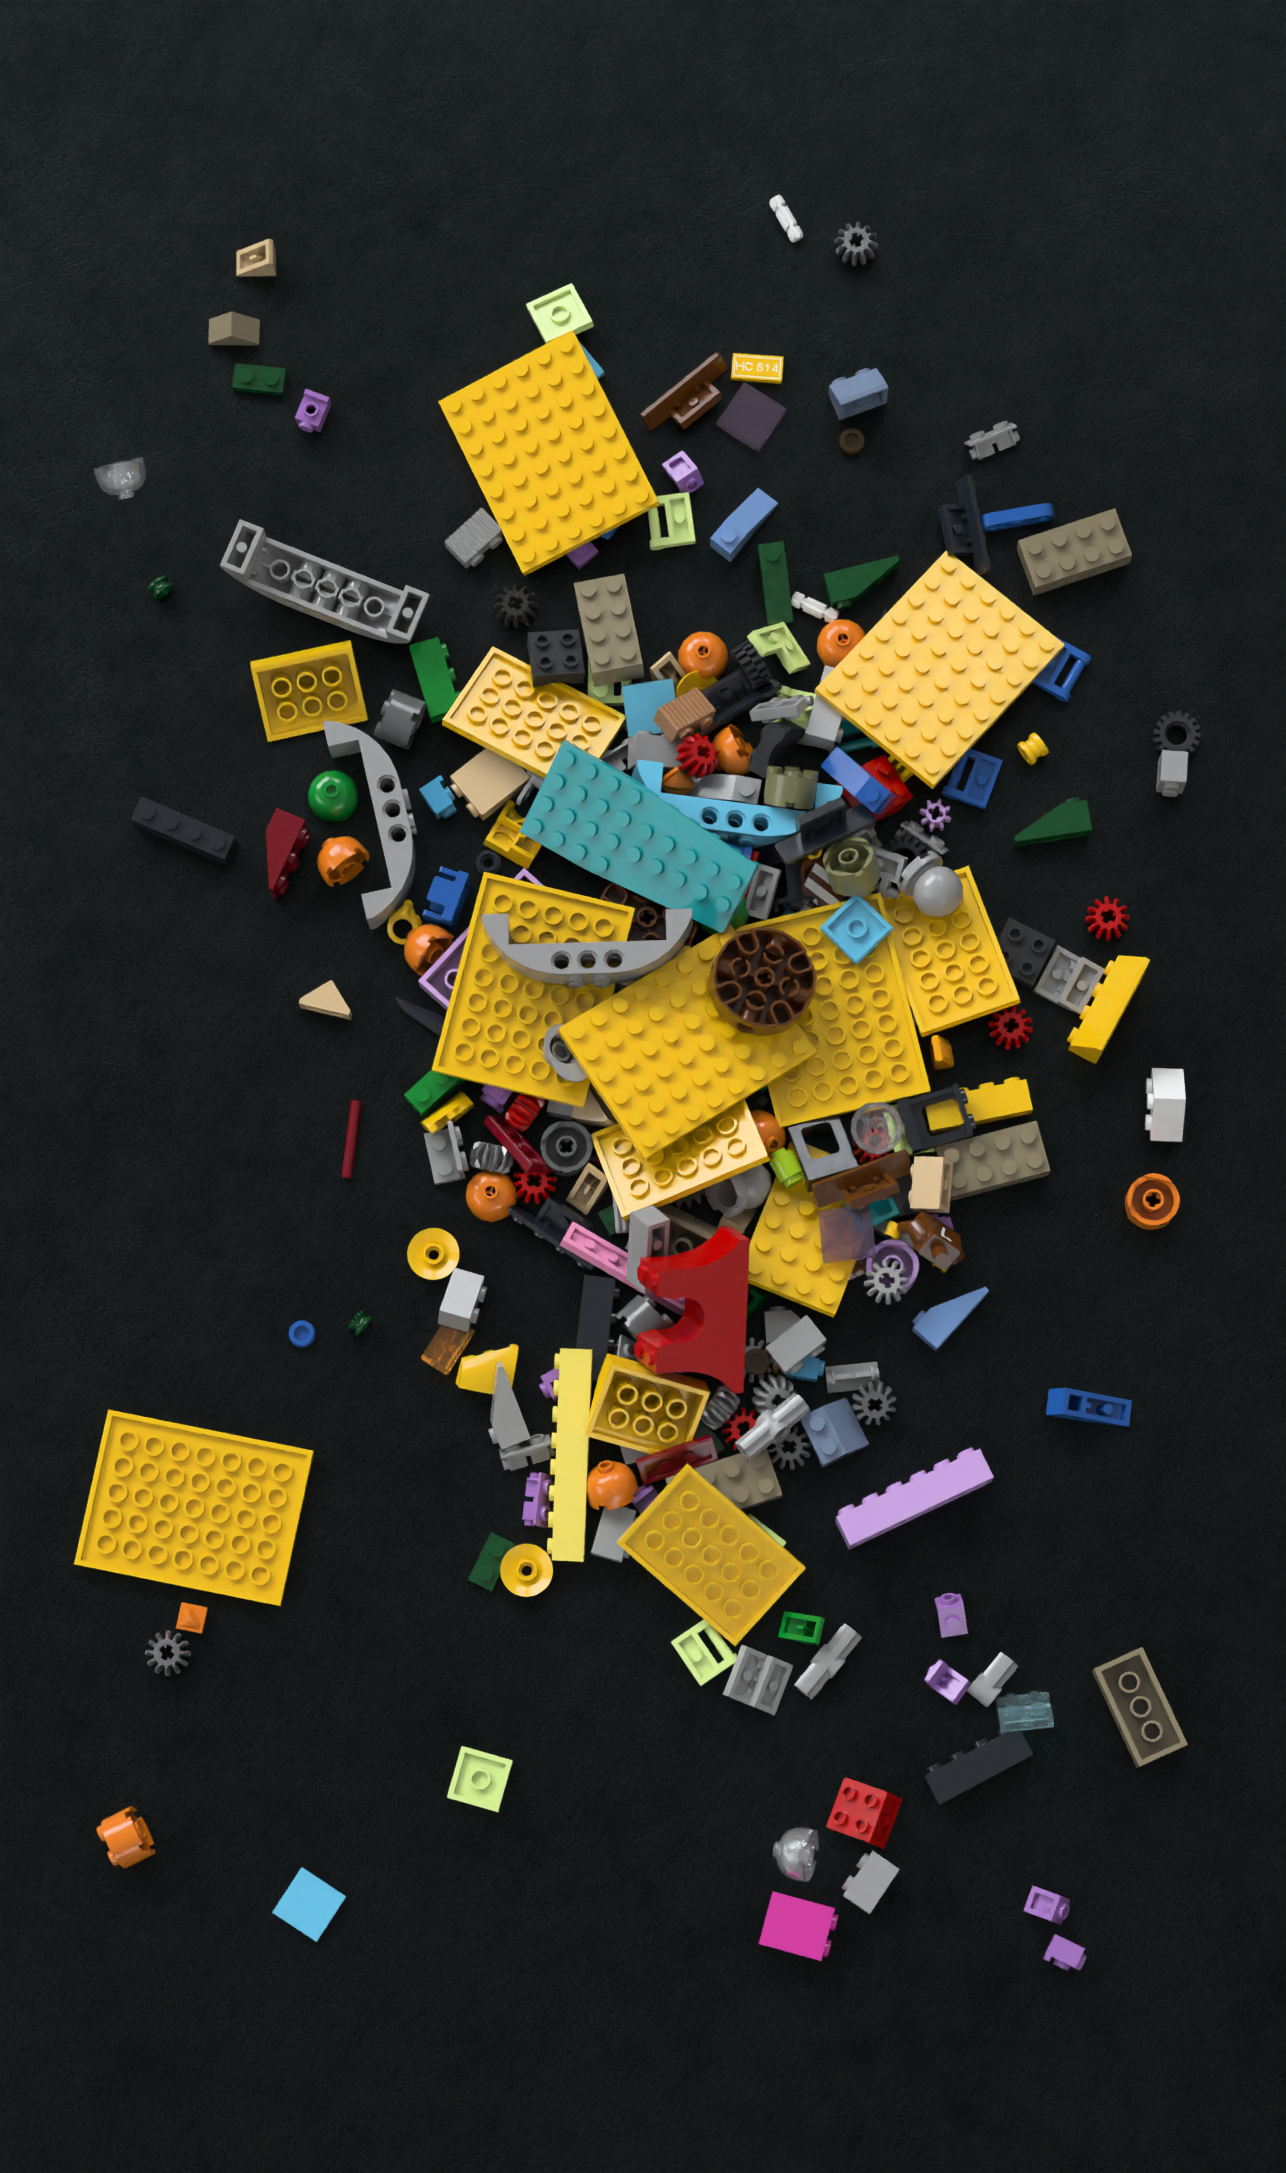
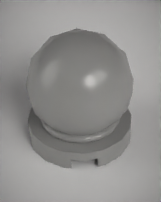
(933, 887)
(740, 1191)

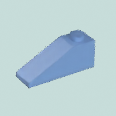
(742, 524)
(943, 1319)

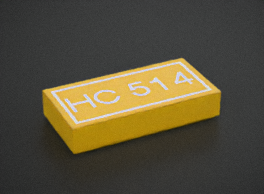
(757, 368)

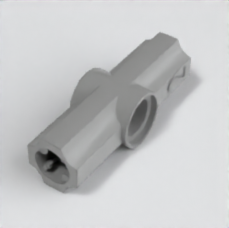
(772, 1426)
(828, 1661)

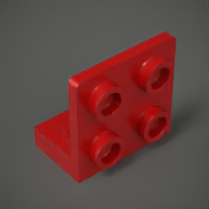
(864, 1812)

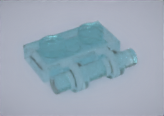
(1026, 1717)

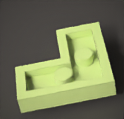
(780, 641)

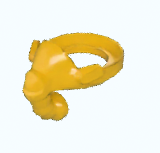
(404, 912)

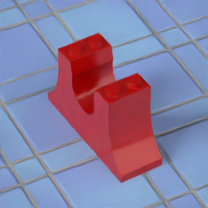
(713, 1324)

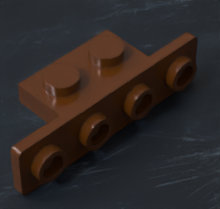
(689, 397)
(864, 1183)

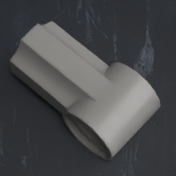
(989, 1683)

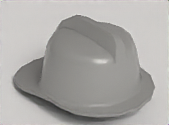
(560, 1057)

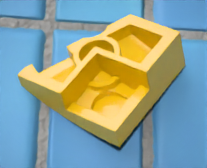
(507, 839)
(450, 1111)
(478, 1372)

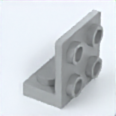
(444, 1154)

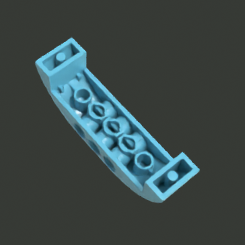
(733, 821)

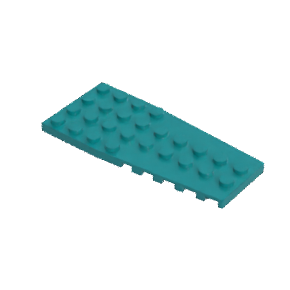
(636, 839)

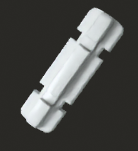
(786, 218)
(814, 607)

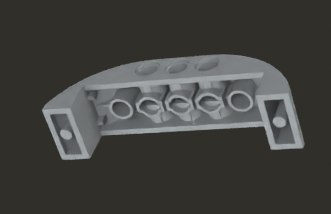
(322, 587)
(381, 775)
(635, 957)

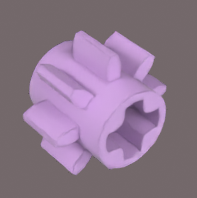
(929, 812)

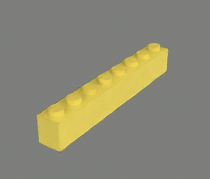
(571, 1455)

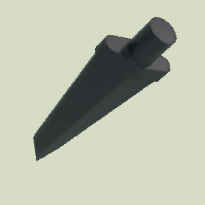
(428, 1019)

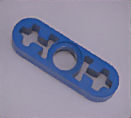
(1017, 517)

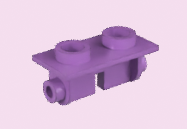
(537, 1511)

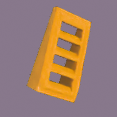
(941, 1053)

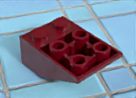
(284, 840)

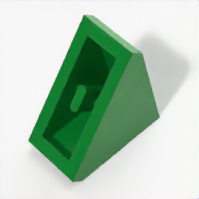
(801, 1628)

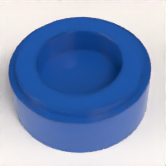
(302, 1334)

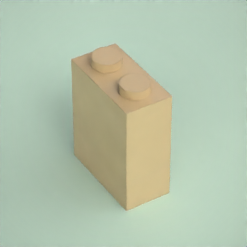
(488, 782)

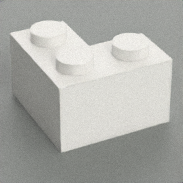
(1167, 1104)

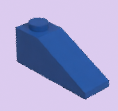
(858, 781)
(1088, 1407)

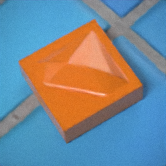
(677, 782)
(192, 1618)

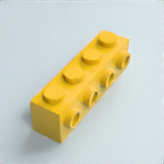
(986, 1104)

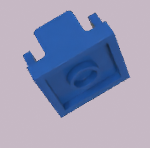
(447, 897)

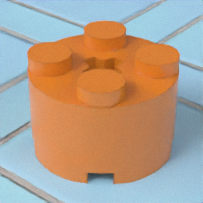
(1165, 1194)
(126, 1838)

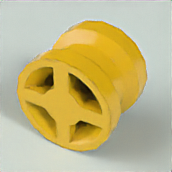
(1032, 748)

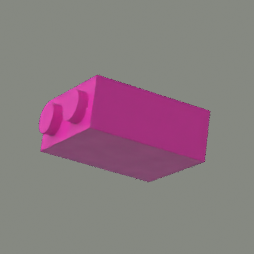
(798, 1926)

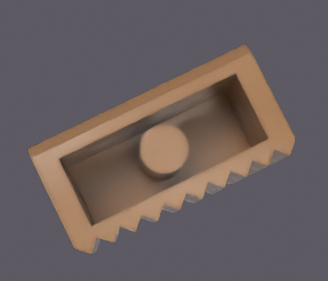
(684, 715)

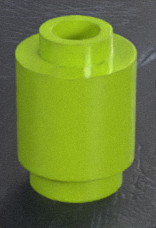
(786, 1167)

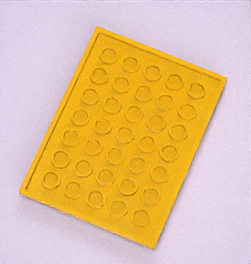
(549, 453)
(939, 669)
(500, 1016)
(854, 1023)
(668, 1054)
(194, 1508)

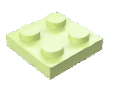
(559, 313)
(479, 1779)

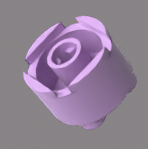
(897, 1251)

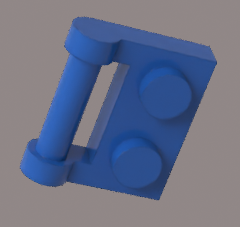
(1048, 677)
(980, 780)

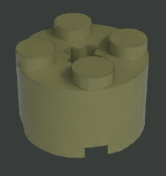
(790, 787)
(852, 867)

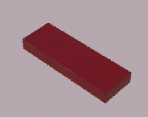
(516, 1145)
(672, 1460)

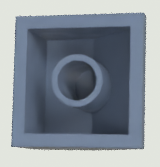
(858, 393)
(833, 1431)

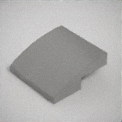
(762, 891)
(1068, 980)
(758, 1680)

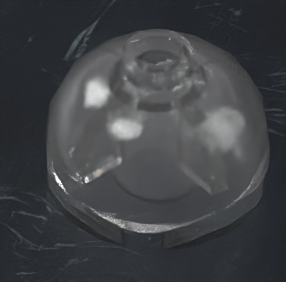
(121, 477)
(875, 1116)
(796, 1853)

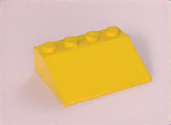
(307, 689)
(1108, 1006)
(643, 1407)

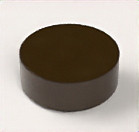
(851, 441)
(756, 1361)

